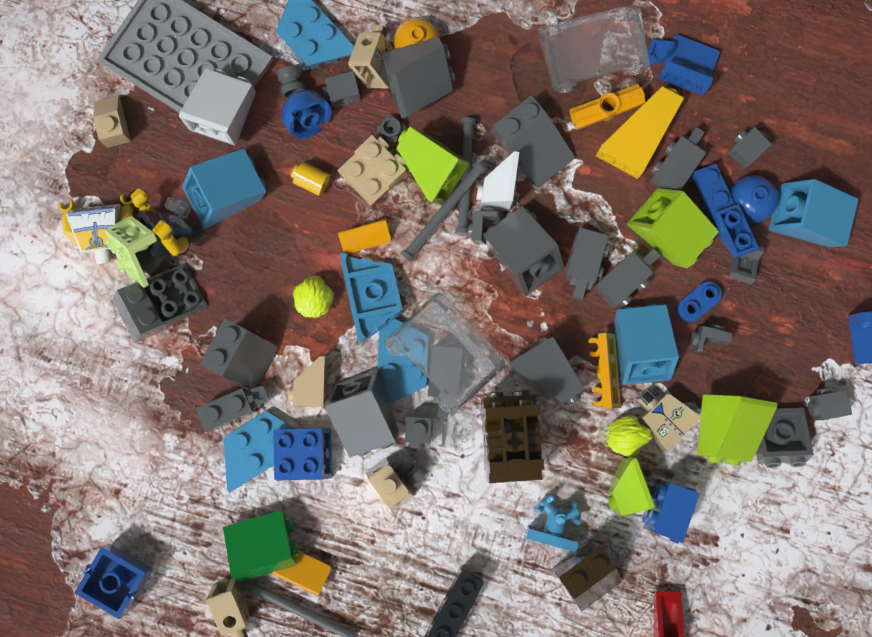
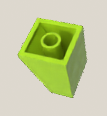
(431, 164)
(673, 226)
(732, 427)

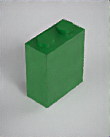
(260, 546)

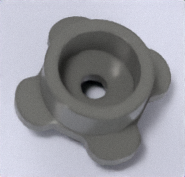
(388, 122)

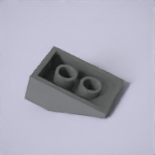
(536, 139)

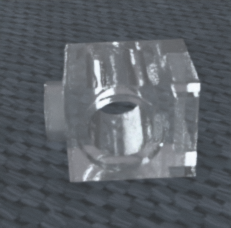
(448, 434)

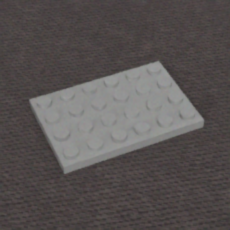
(170, 44)

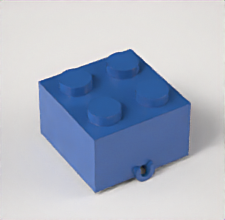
(672, 510)
(113, 581)

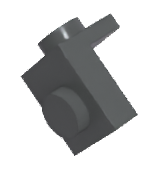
(479, 224)
(745, 267)
(713, 334)

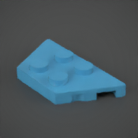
(312, 34)
(371, 294)
(398, 374)
(250, 449)

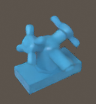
(555, 524)

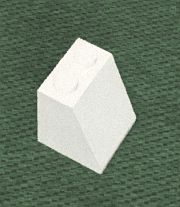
(218, 106)

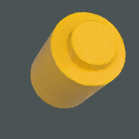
(310, 178)

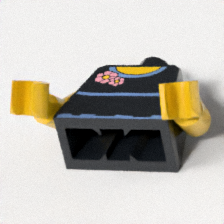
(170, 229)

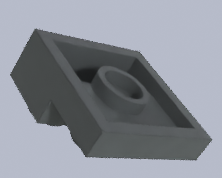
(786, 440)

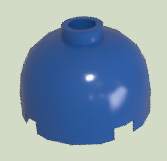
(305, 113)
(755, 197)

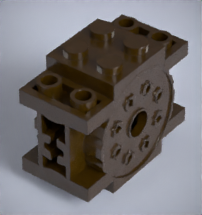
(511, 437)

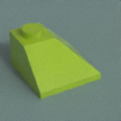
(629, 490)

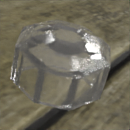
(177, 206)

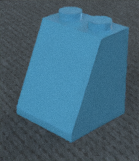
(223, 187)
(814, 213)
(645, 344)

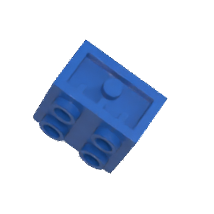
(690, 66)
(861, 337)
(302, 454)

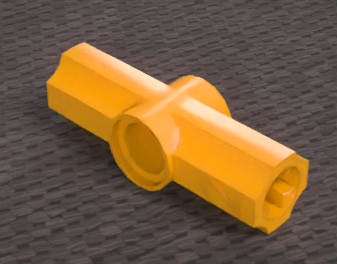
(620, 101)

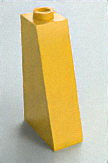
(639, 136)

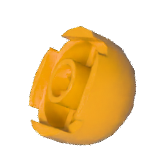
(414, 31)

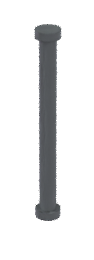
(468, 124)
(443, 211)
(297, 609)

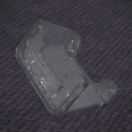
(594, 46)
(447, 351)

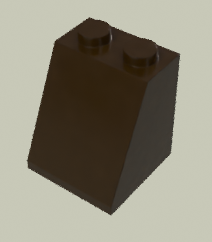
(587, 575)

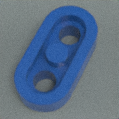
(699, 301)

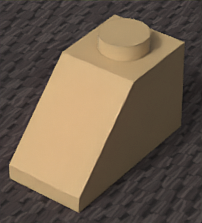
(110, 121)
(310, 386)

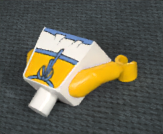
(87, 225)

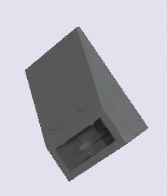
(159, 305)

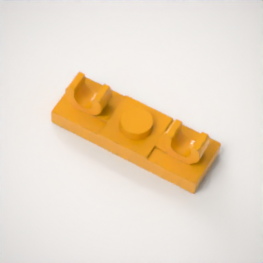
(607, 371)

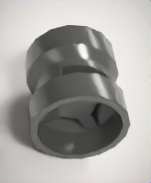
(290, 80)
(415, 474)

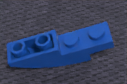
(723, 212)

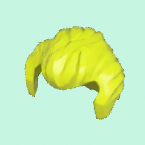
(313, 297)
(627, 436)

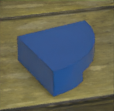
(660, 50)

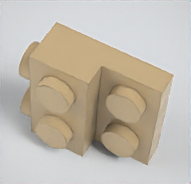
(373, 170)

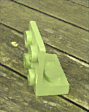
(127, 239)

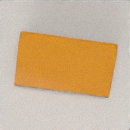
(364, 237)
(308, 574)

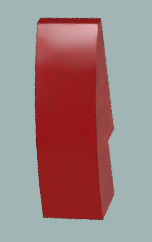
(668, 614)

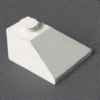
(499, 185)

